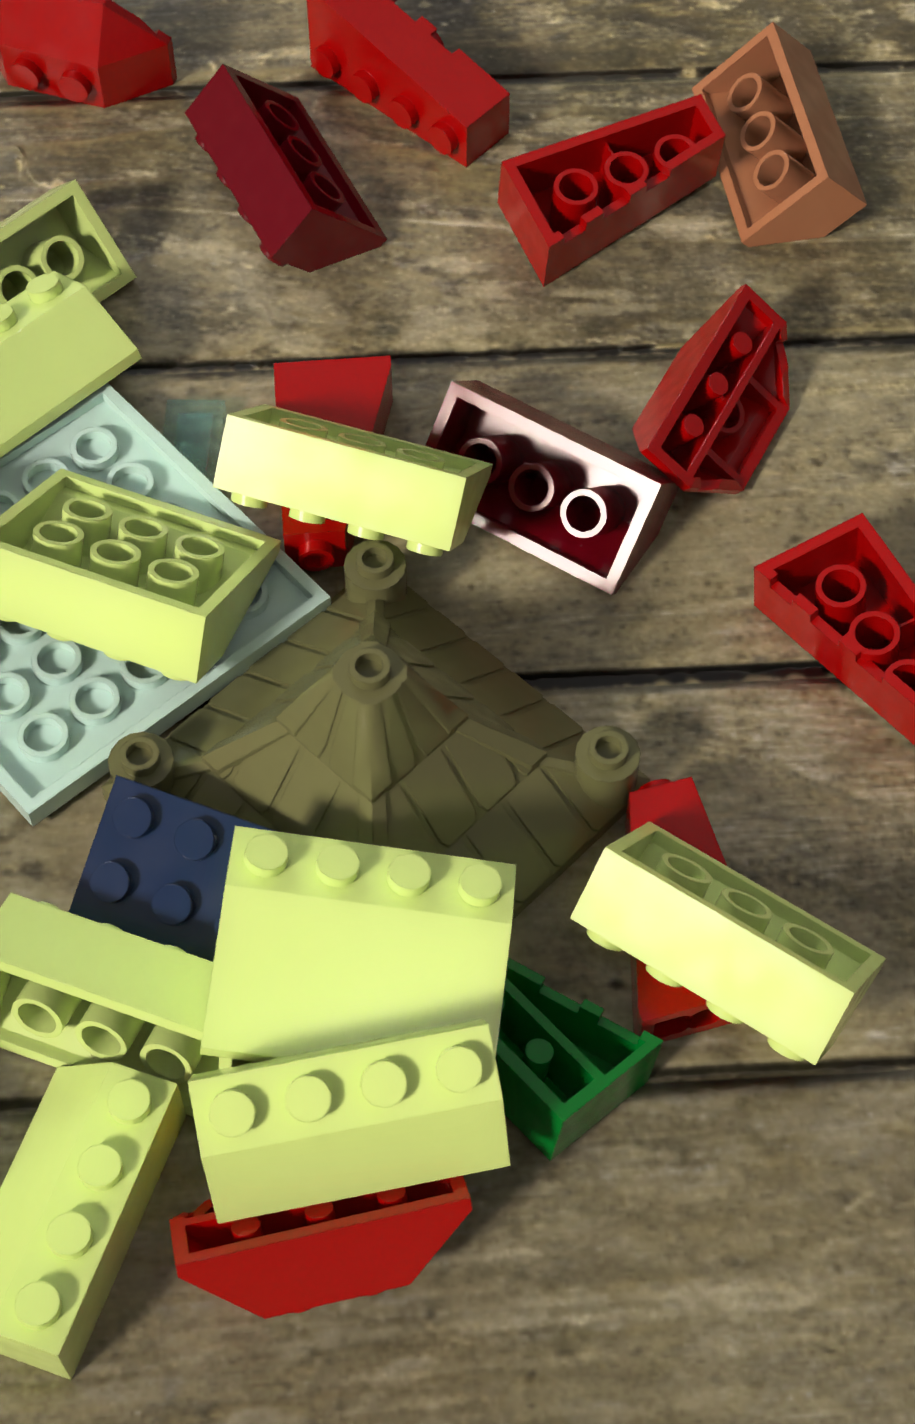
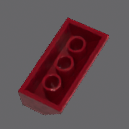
(281, 173)
(555, 485)

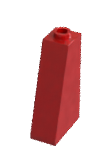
(344, 392)
(658, 1007)

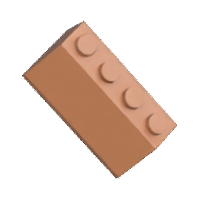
(782, 143)

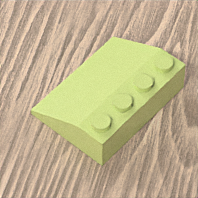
(128, 574)
(352, 944)

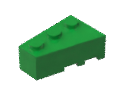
(563, 1061)

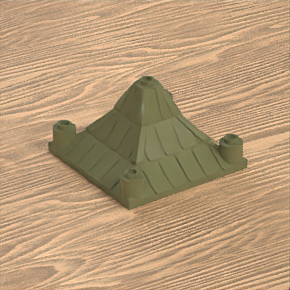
(396, 737)

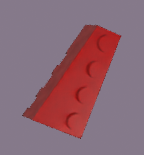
(408, 75)
(606, 182)
(851, 612)

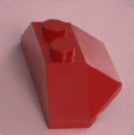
(83, 51)
(720, 399)
(319, 1250)

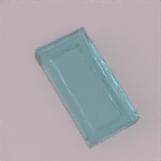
(196, 431)

